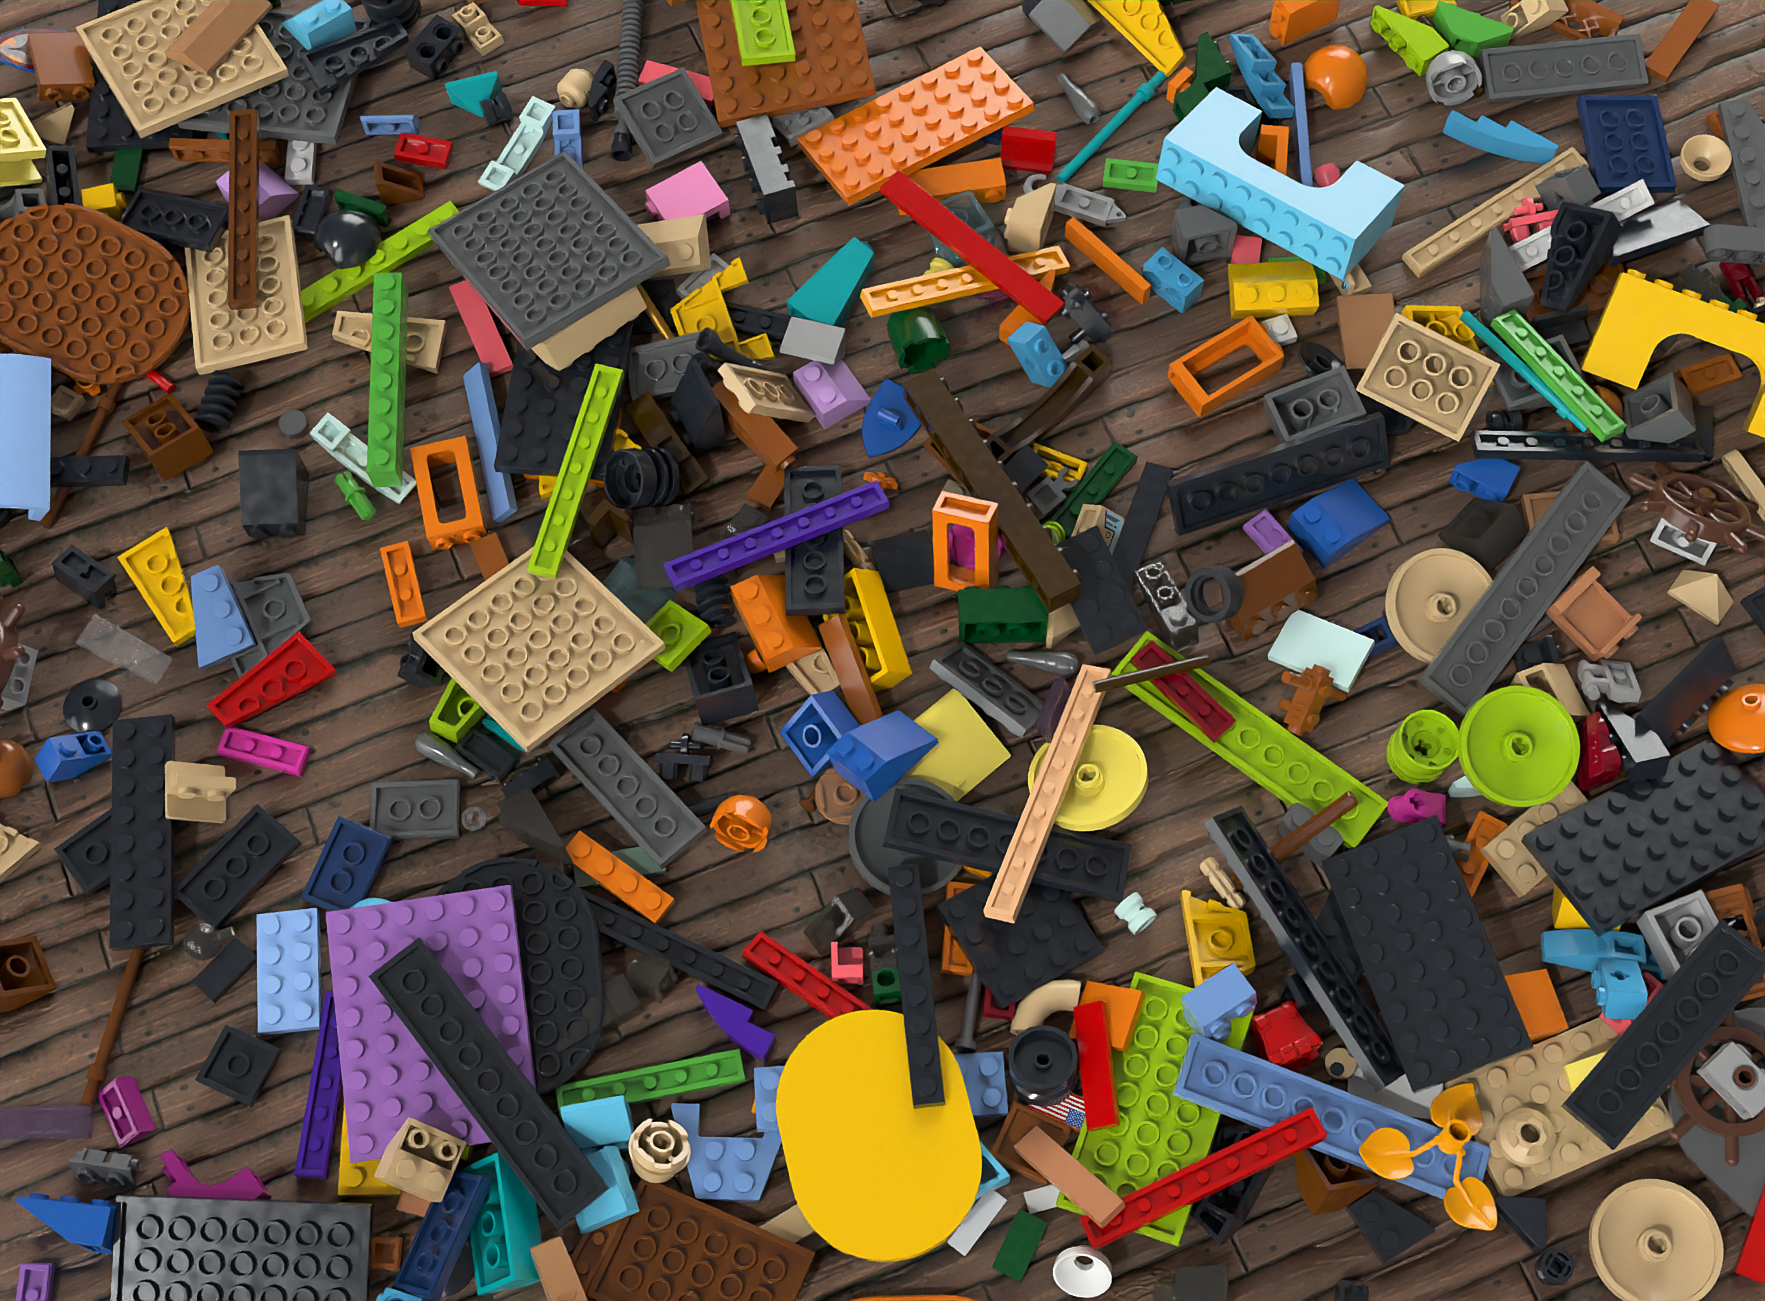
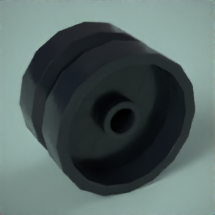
(1043, 1065)

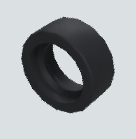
(1232, 593)

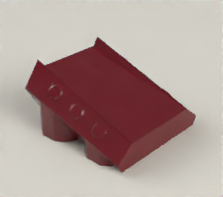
(1598, 758)

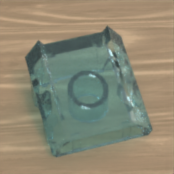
(642, 603)

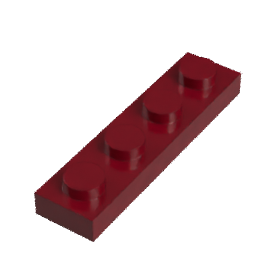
(1186, 694)

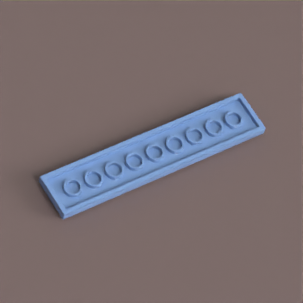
(1268, 1094)

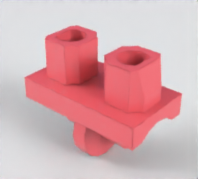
(1520, 226)

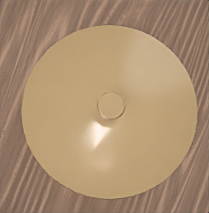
(1431, 599)
(1655, 1243)

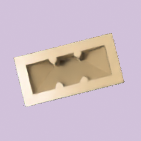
(55, 124)
(1702, 593)
(1060, 624)

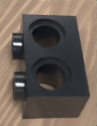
(435, 47)

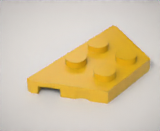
(1216, 937)

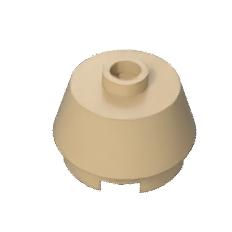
(659, 1150)

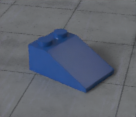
(1336, 522)
(880, 752)

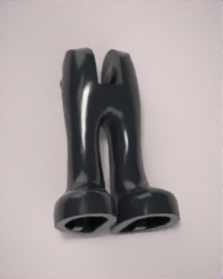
(710, 343)

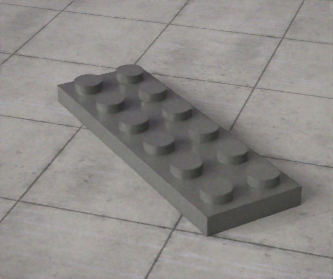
(1563, 68)
(627, 788)

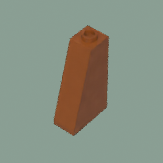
(756, 431)

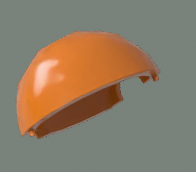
(1337, 75)

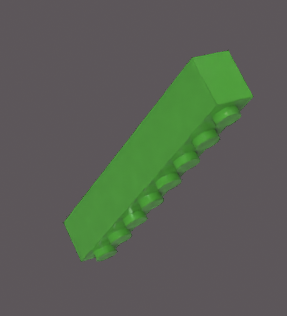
(387, 380)

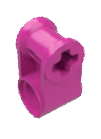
(1417, 806)

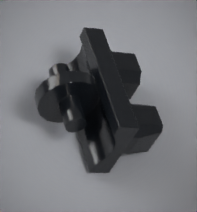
(670, 762)

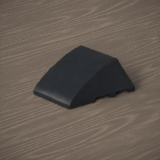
(1227, 1209)

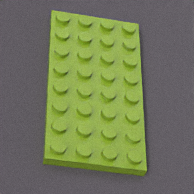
(1156, 1128)

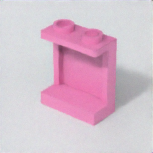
(687, 195)

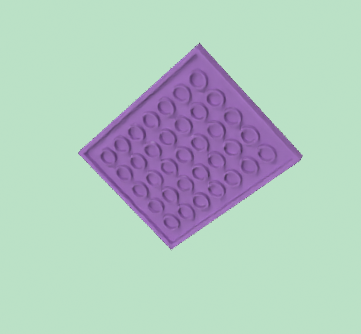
(380, 1060)

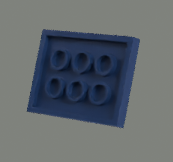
(1626, 142)

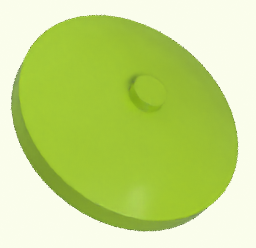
(1518, 746)

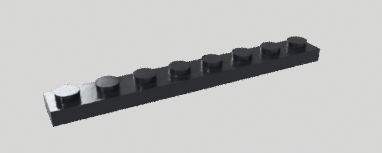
(1581, 447)
(683, 954)
(916, 987)

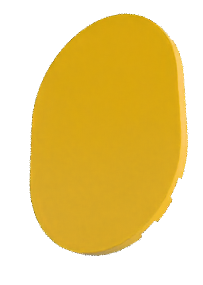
(860, 1155)

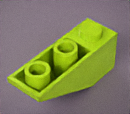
(1409, 38)

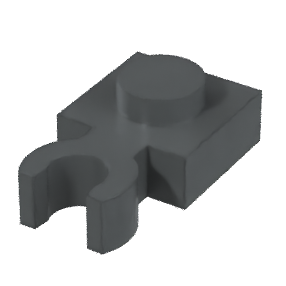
(1049, 494)

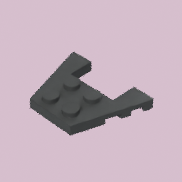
(274, 614)

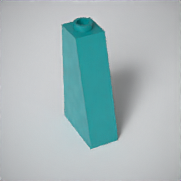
(835, 286)

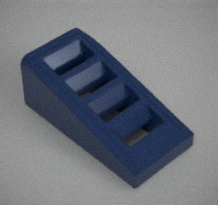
(1375, 626)

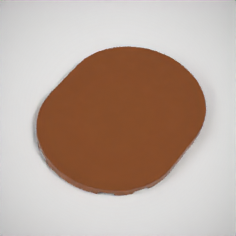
(89, 294)

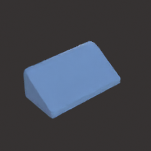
(390, 124)

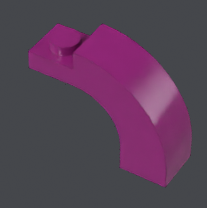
(243, 1185)

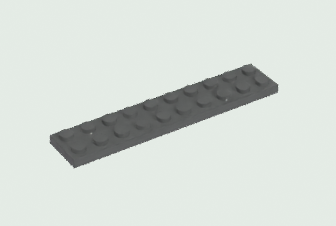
(1524, 589)

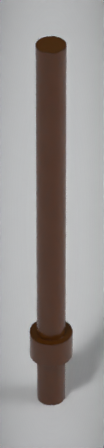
(105, 407)
(98, 1072)

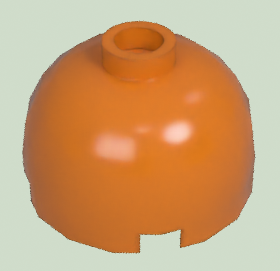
(742, 823)

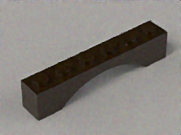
(1073, 386)

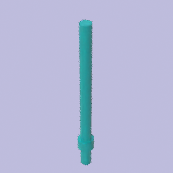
(1142, 95)
(1519, 366)

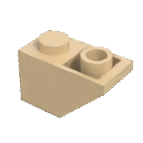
(1533, 15)

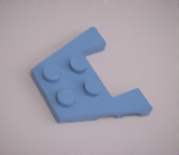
(726, 1166)

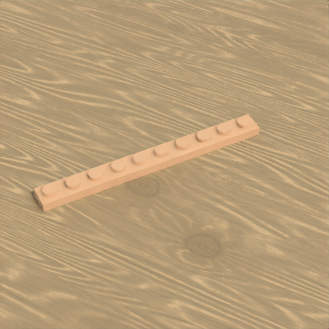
(1046, 797)

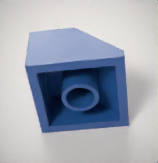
(816, 729)

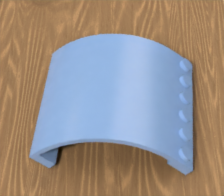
(25, 433)

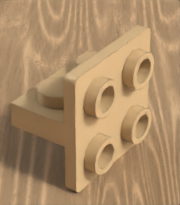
(196, 792)

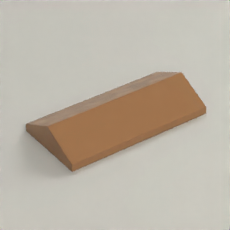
(217, 33)

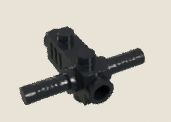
(1085, 313)

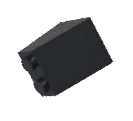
(273, 492)

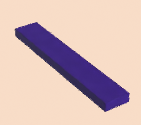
(322, 1100)

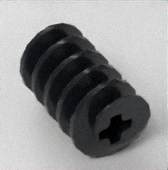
(218, 402)
(714, 603)

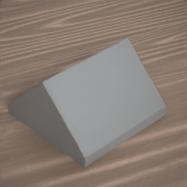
(814, 341)

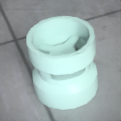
(1135, 913)

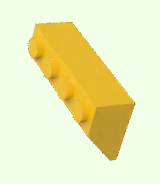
(874, 629)

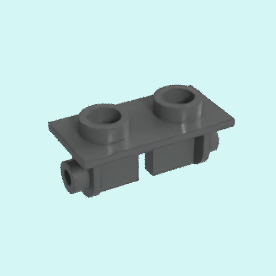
(92, 1167)

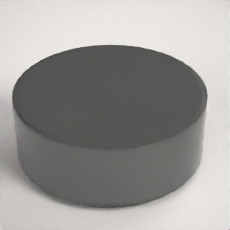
(293, 424)

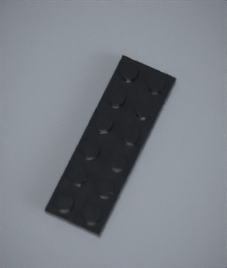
(817, 565)

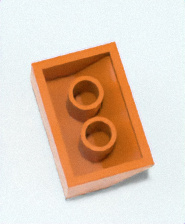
(763, 610)

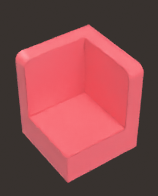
(847, 965)

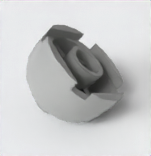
(1452, 77)

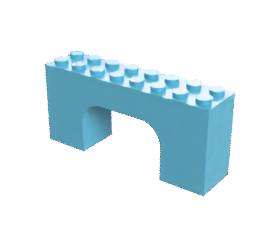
(1324, 225)

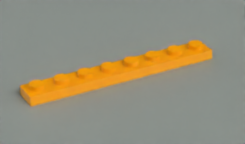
(954, 283)

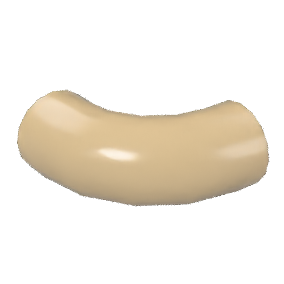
(1043, 1001)

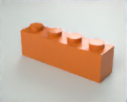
(982, 177)

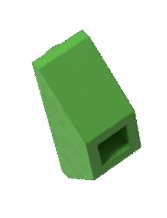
(1469, 30)

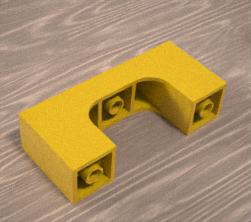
(1647, 312)

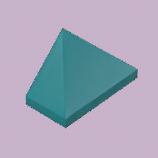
(469, 91)

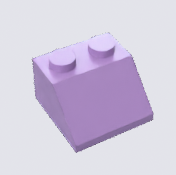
(273, 192)
(830, 391)

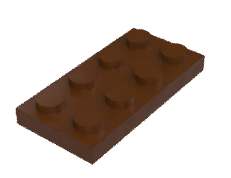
(1594, 295)

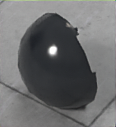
(347, 237)

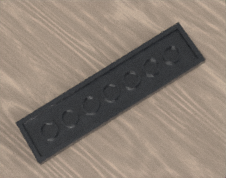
(1278, 473)
(141, 834)
(982, 837)
(1666, 1035)

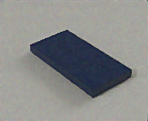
(442, 1237)

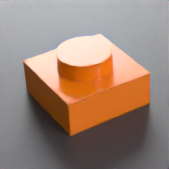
(1179, 83)

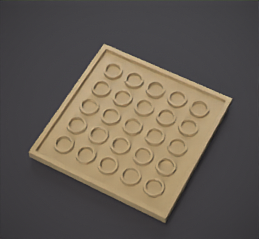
(159, 89)
(538, 646)

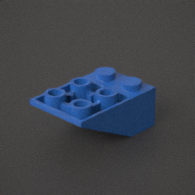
(78, 1222)

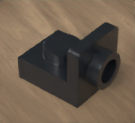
(1536, 653)

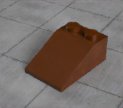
(168, 437)

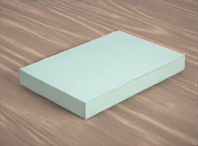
(1313, 641)

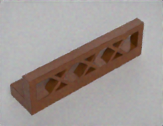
(1591, 16)

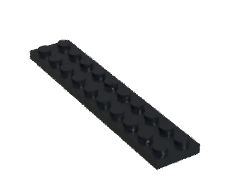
(1306, 946)
(489, 1083)

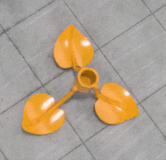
(1461, 1118)

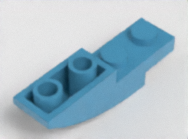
(1583, 949)

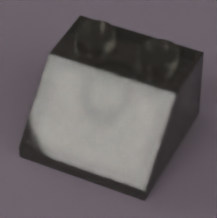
(1485, 531)

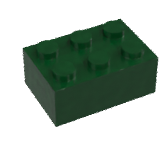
(1001, 615)

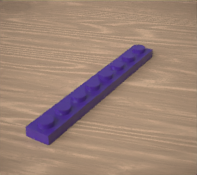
(776, 536)

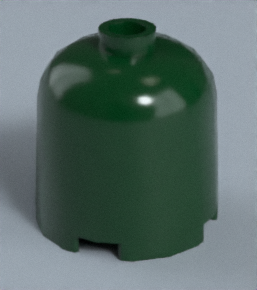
(917, 339)

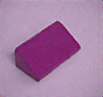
(126, 1110)

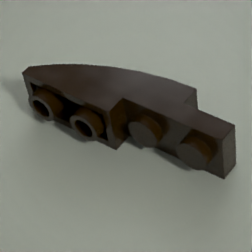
(662, 434)

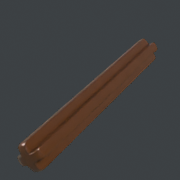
(1309, 829)

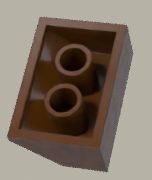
(1272, 590)

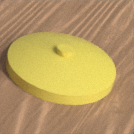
(1105, 783)

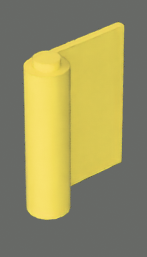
(965, 747)

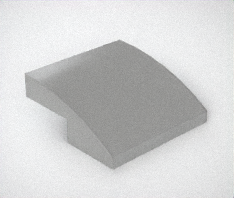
(799, 123)

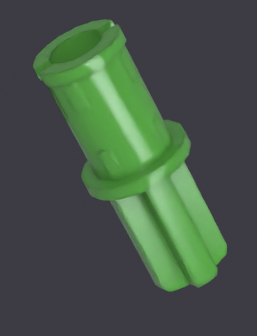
(355, 496)

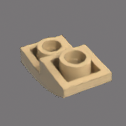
(478, 29)

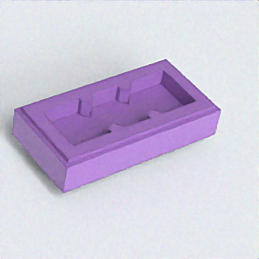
(1267, 532)

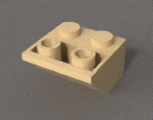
(1556, 682)
(420, 1160)

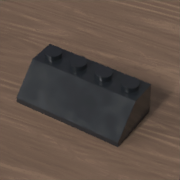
(1689, 692)

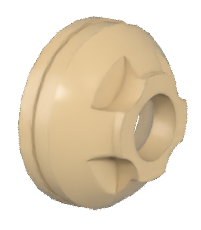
(1709, 150)
(1515, 1147)

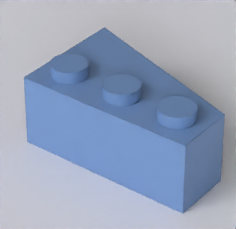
(218, 619)

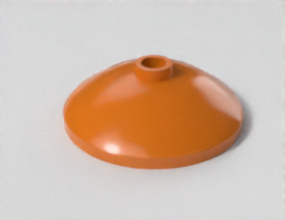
(1739, 719)

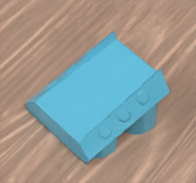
(618, 1200)

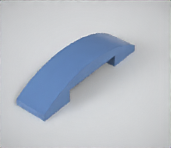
(568, 134)

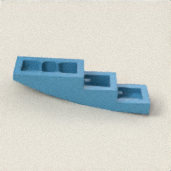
(1258, 71)
(1510, 142)

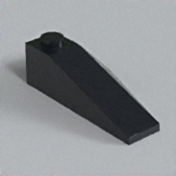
(1578, 249)

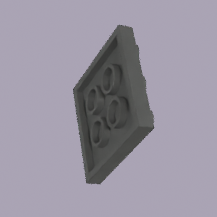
(668, 117)

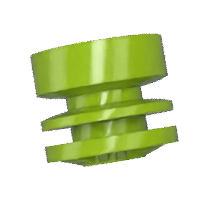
(1428, 733)

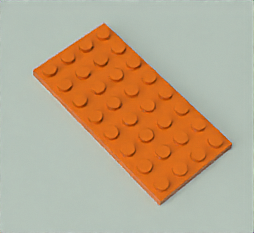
(915, 124)

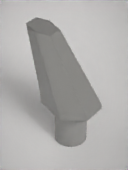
(1074, 351)

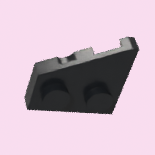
(1387, 1226)

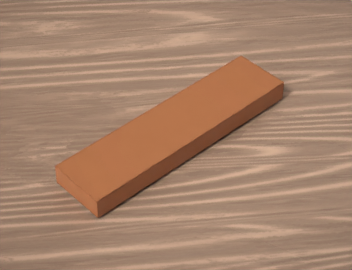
(1069, 1176)

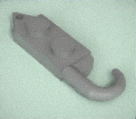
(1081, 203)

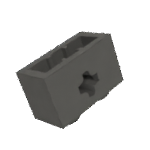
(1570, 186)

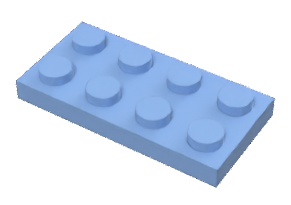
(289, 971)

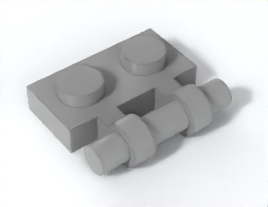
(1609, 677)

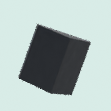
(904, 561)

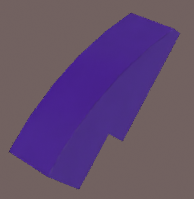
(737, 1024)

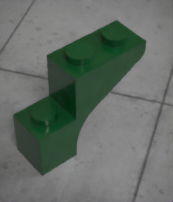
(1210, 72)

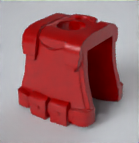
(1285, 1037)

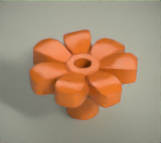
(884, 482)

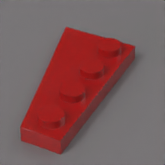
(276, 678)

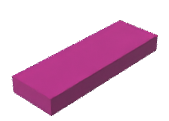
(264, 751)

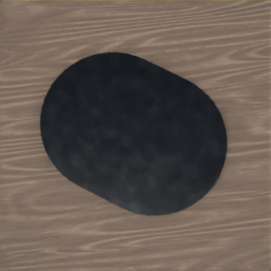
(557, 959)

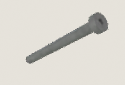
(965, 1042)

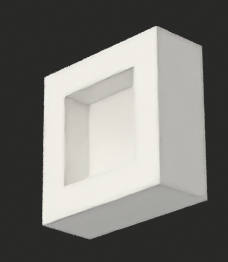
(1280, 330)

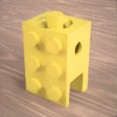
(18, 146)

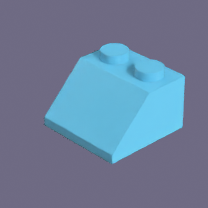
(322, 23)
(599, 1123)

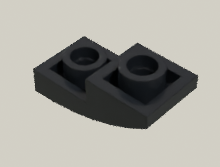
(599, 97)

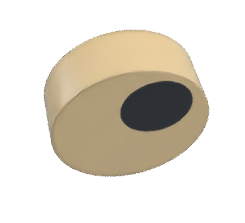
(1340, 1064)

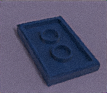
(347, 866)

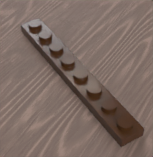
(243, 210)

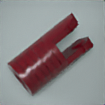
(1738, 277)

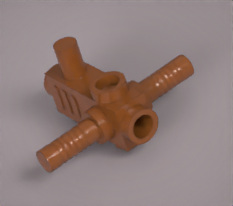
(1312, 690)

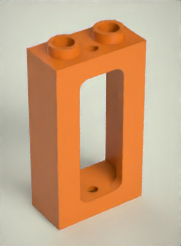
(1245, 333)
(983, 519)
(473, 526)

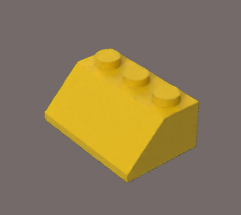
(1272, 289)

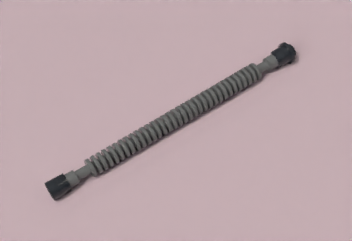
(627, 72)

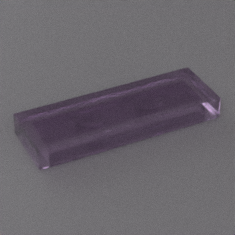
(46, 1122)

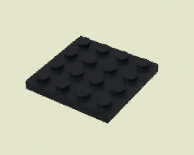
(1024, 955)

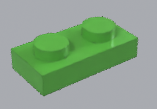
(1130, 175)

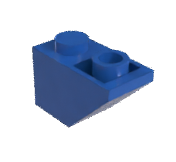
(1485, 478)
(71, 755)

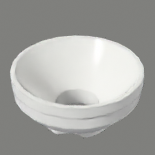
(1082, 1279)

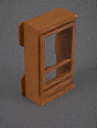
(1733, 902)

